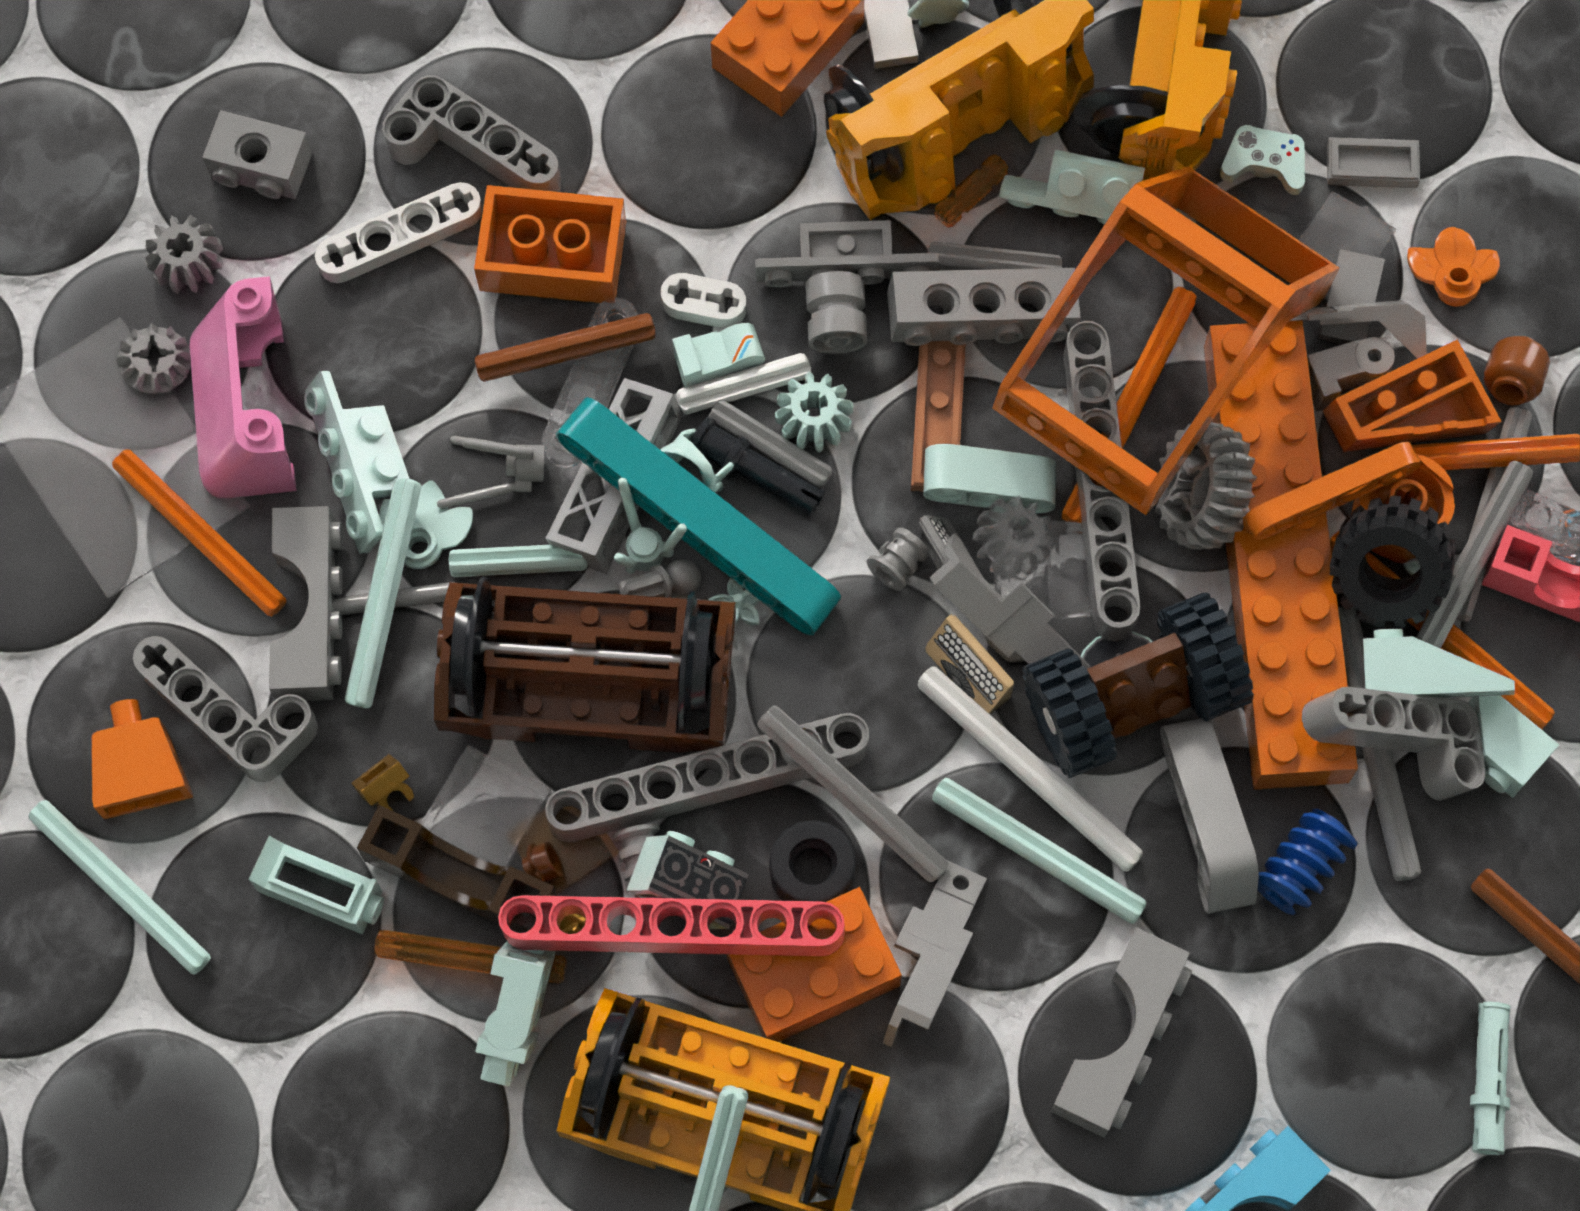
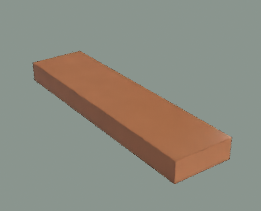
(937, 401)

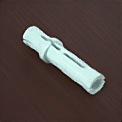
(1490, 1088)

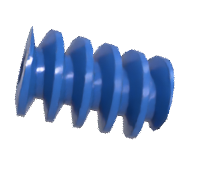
(1303, 859)

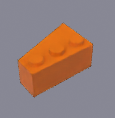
(1414, 404)

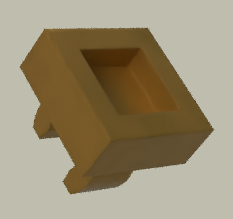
(381, 780)

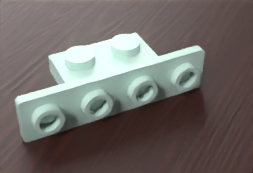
(1075, 186)
(360, 457)

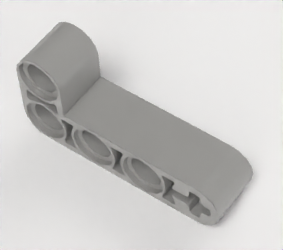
(477, 145)
(216, 703)
(1437, 729)
(1212, 814)

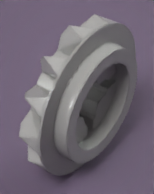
(170, 369)

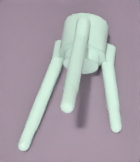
(643, 544)

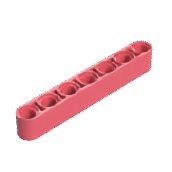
(651, 912)

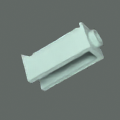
(362, 907)

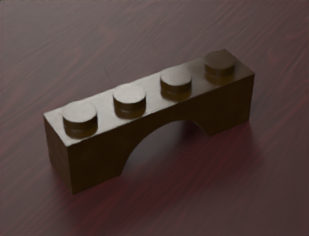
(438, 867)

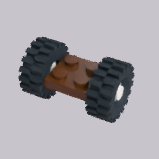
(1188, 667)

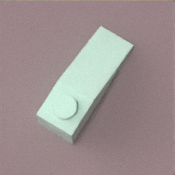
(1422, 669)

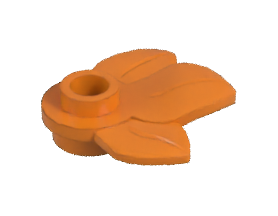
(1454, 266)

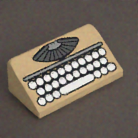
(969, 665)

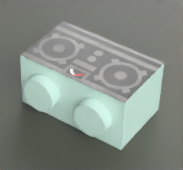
(677, 870)

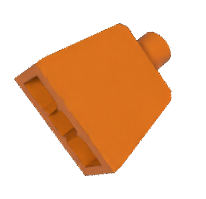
(135, 764)

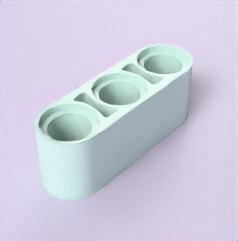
(984, 475)

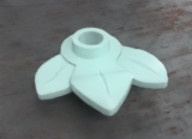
(434, 526)

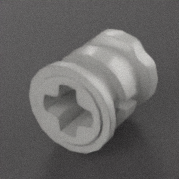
(898, 559)
(632, 842)

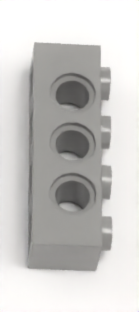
(958, 293)

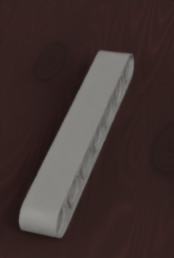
(1095, 500)
(688, 792)

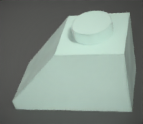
(1510, 744)

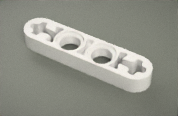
(402, 239)

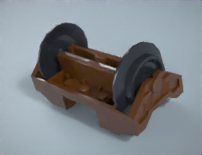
(542, 674)

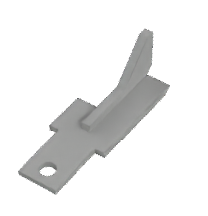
(1396, 316)
(1010, 622)
(939, 943)

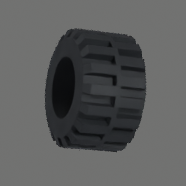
(1388, 597)

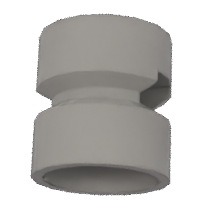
(836, 312)

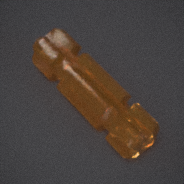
(971, 190)

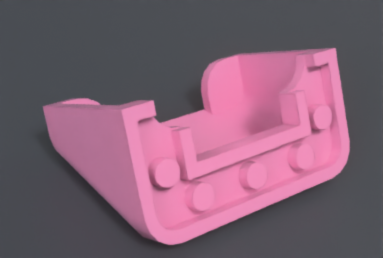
(237, 447)

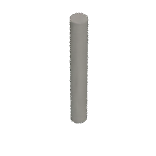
(406, 597)

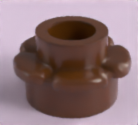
(543, 862)

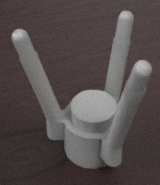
(522, 462)

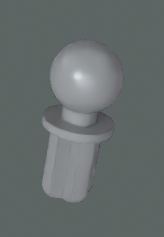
(678, 578)

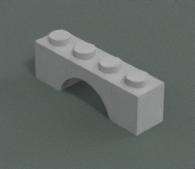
(305, 659)
(1096, 1087)

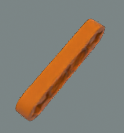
(1332, 490)

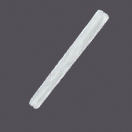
(1030, 769)

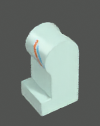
(717, 353)

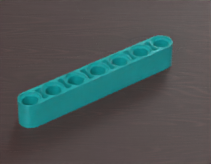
(712, 523)

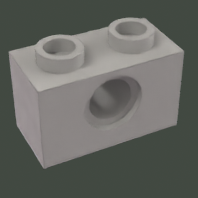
(240, 138)

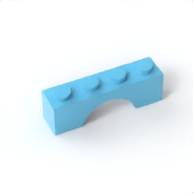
(1277, 1175)

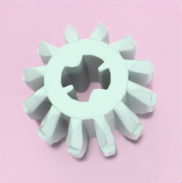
(832, 411)

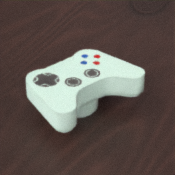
(1266, 155)

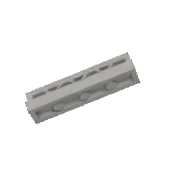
(611, 521)

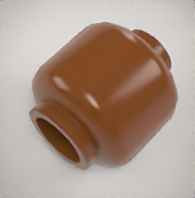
(1516, 370)

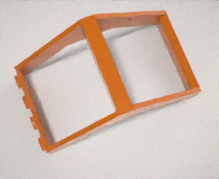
(1152, 224)

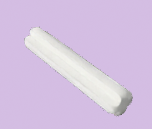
(743, 383)

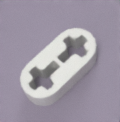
(704, 300)

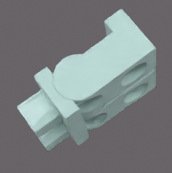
(509, 1027)

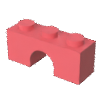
(1528, 571)

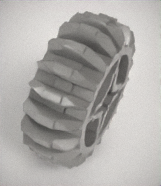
(1209, 491)

